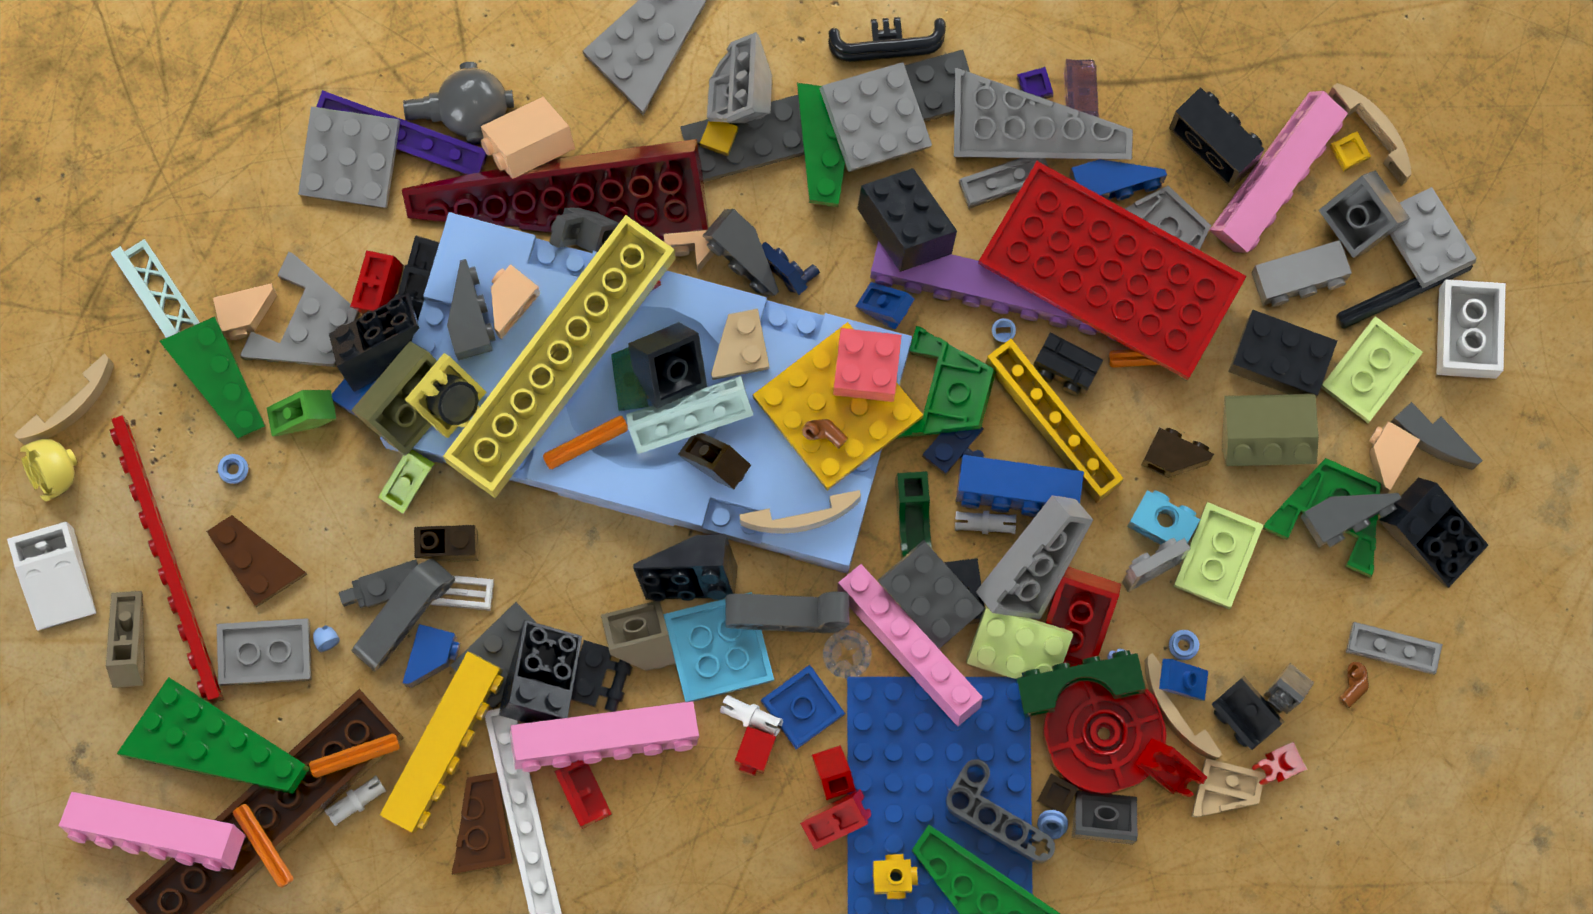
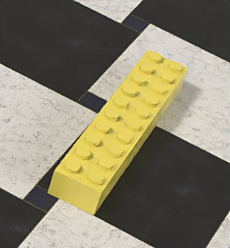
(560, 356)

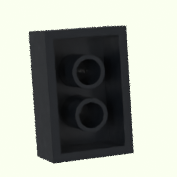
(1217, 137)
(906, 219)
(1282, 355)

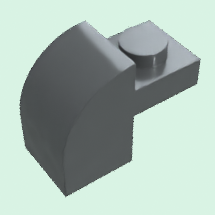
(581, 229)

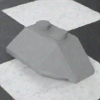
(741, 83)

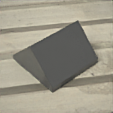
(1105, 818)

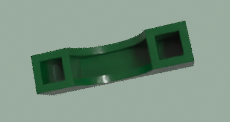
(913, 509)
(1119, 675)

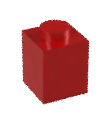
(754, 751)
(833, 772)

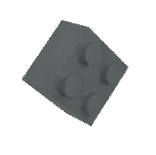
(1364, 214)

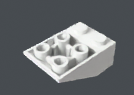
(52, 575)

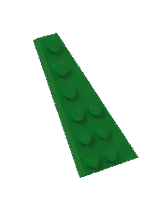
(201, 739)
(970, 882)

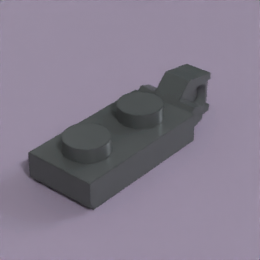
(376, 587)

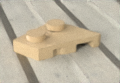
(741, 346)
(1226, 788)

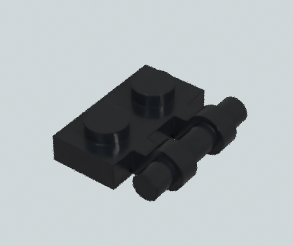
(590, 675)

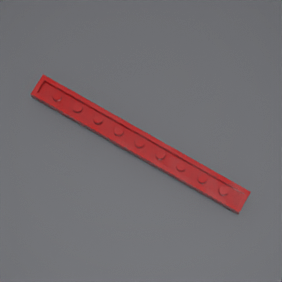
(169, 572)

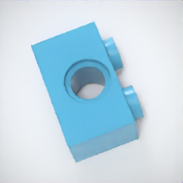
(1156, 503)

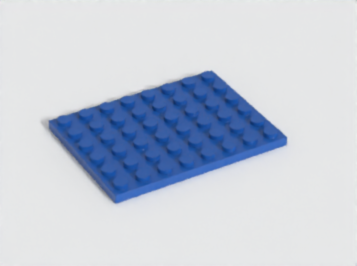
(906, 762)

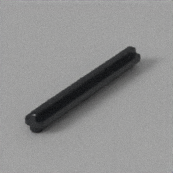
(1387, 299)

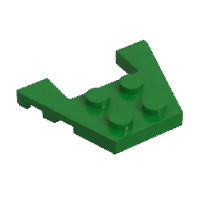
(957, 389)
(1324, 482)

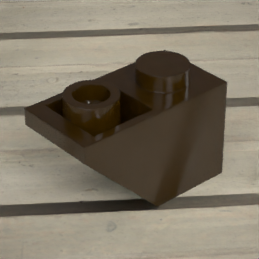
(1172, 455)
(446, 543)

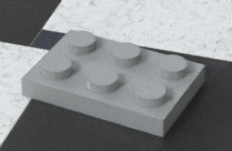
(1431, 240)
(1148, 567)
(263, 652)

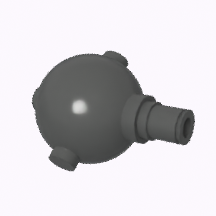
(463, 102)

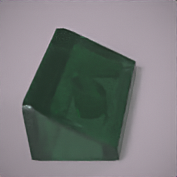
(628, 388)

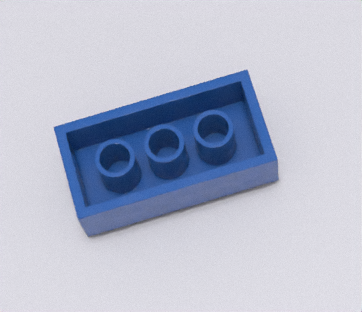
(1013, 485)

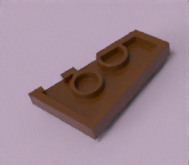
(254, 561)
(483, 827)

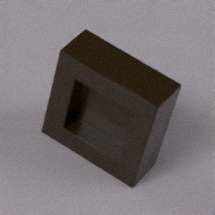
(1057, 794)

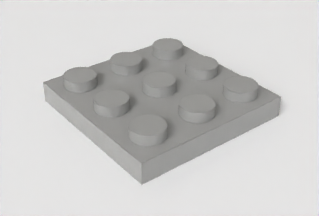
(875, 116)
(349, 157)

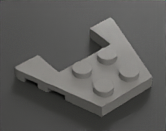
(1172, 215)
(315, 317)

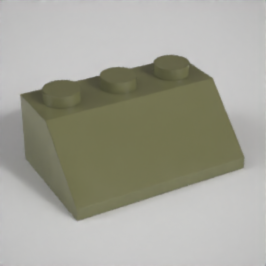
(384, 404)
(1270, 430)

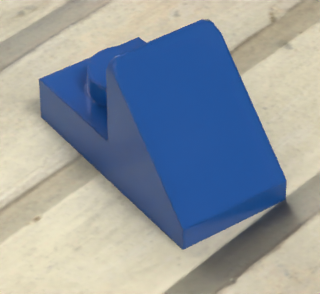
(885, 304)

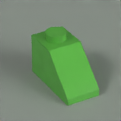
(301, 412)

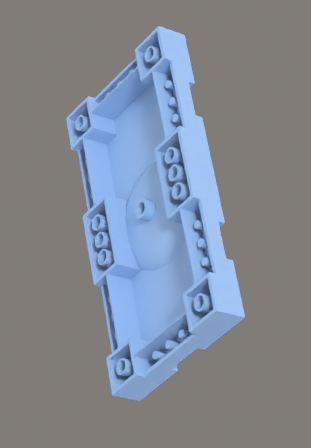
(658, 481)

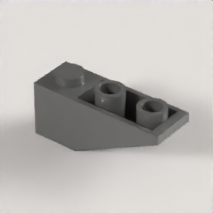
(741, 246)
(465, 322)
(1342, 513)
(1288, 689)

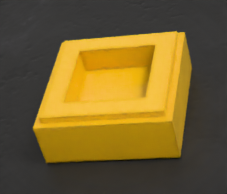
(719, 137)
(1350, 151)

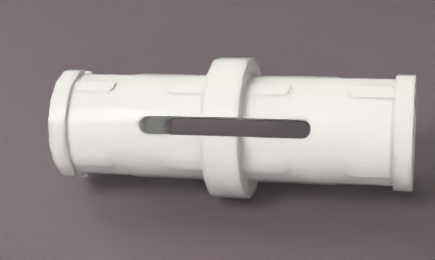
(985, 522)
(751, 715)
(355, 800)

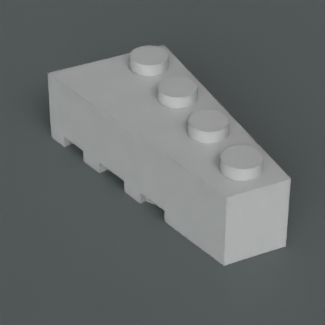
(1037, 560)

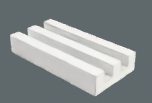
(488, 594)

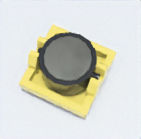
(446, 396)

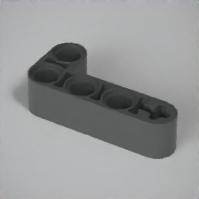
(402, 611)
(788, 613)
(1002, 817)

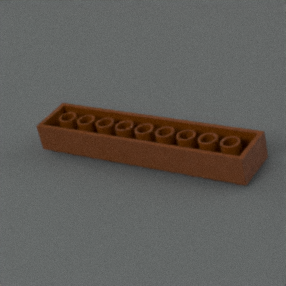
(282, 815)

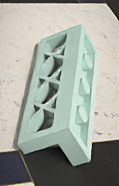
(147, 296)
(689, 415)

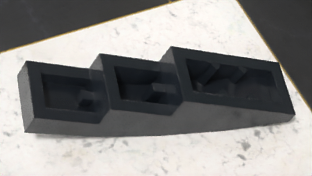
(418, 271)

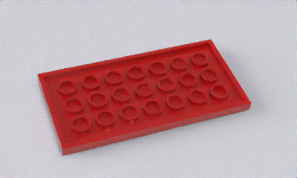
(1112, 270)

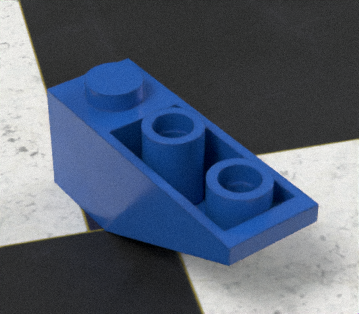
(1117, 179)

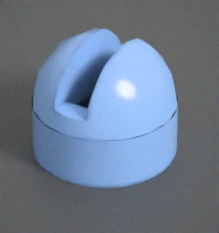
(1003, 337)
(325, 638)

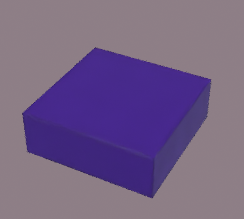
(1036, 83)

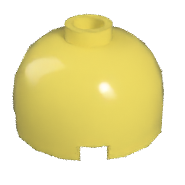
(49, 467)

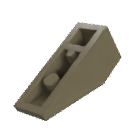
(126, 640)

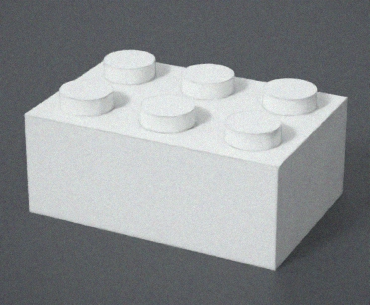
(1471, 329)

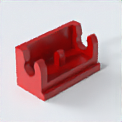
(376, 281)
(1169, 768)
(583, 793)
(836, 819)

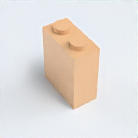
(527, 138)

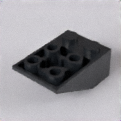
(373, 341)
(1434, 531)
(689, 570)
(541, 674)

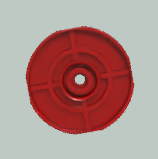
(1082, 755)

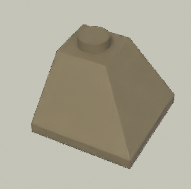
(639, 636)

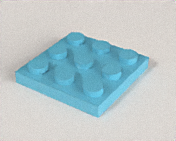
(715, 657)

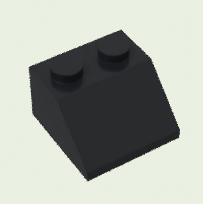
(668, 363)

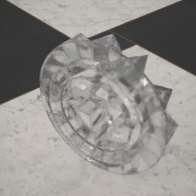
(850, 640)

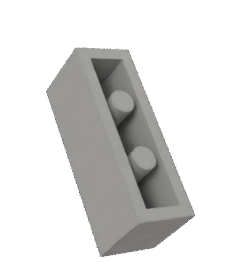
(1301, 274)

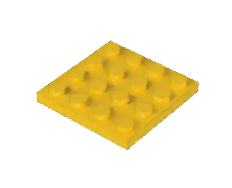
(806, 394)

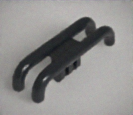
(887, 43)

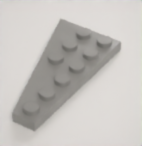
(643, 46)
(1017, 124)

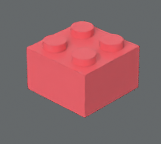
(867, 365)

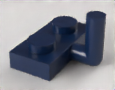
(789, 273)
(950, 448)

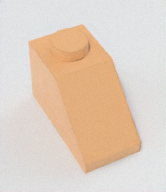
(511, 297)
(243, 310)
(1390, 453)

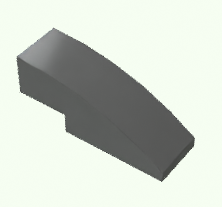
(1437, 438)

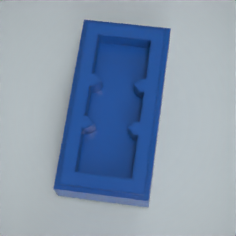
(1183, 679)

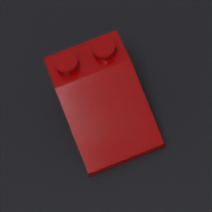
(1085, 607)

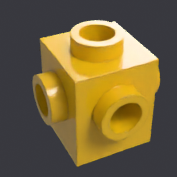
(885, 885)

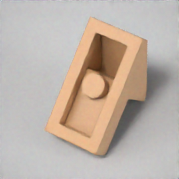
(690, 241)

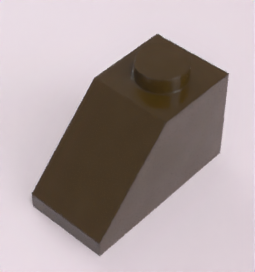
(715, 459)

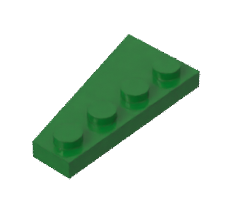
(821, 149)
(214, 371)

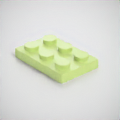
(1371, 369)
(1218, 555)
(1017, 645)

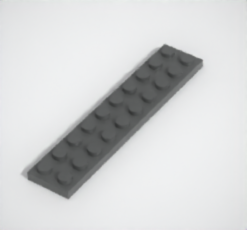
(780, 133)

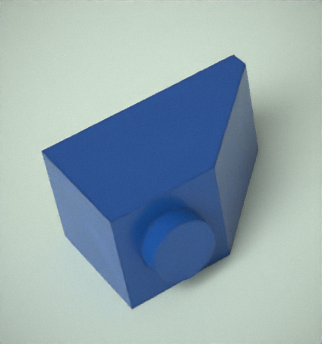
(430, 654)

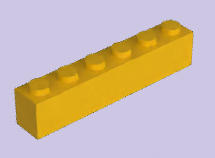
(1054, 420)
(441, 743)

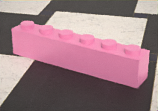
(1279, 172)
(910, 645)
(604, 736)
(152, 831)

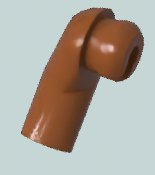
(824, 430)
(1357, 684)

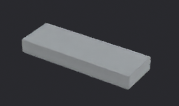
(997, 181)
(1394, 648)

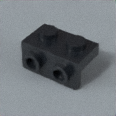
(1247, 713)

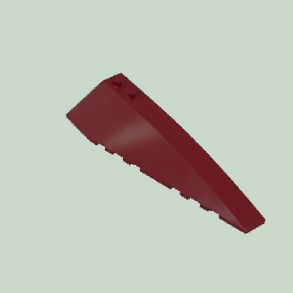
(650, 184)

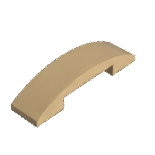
(1380, 125)
(74, 409)
(839, 506)
(1200, 743)

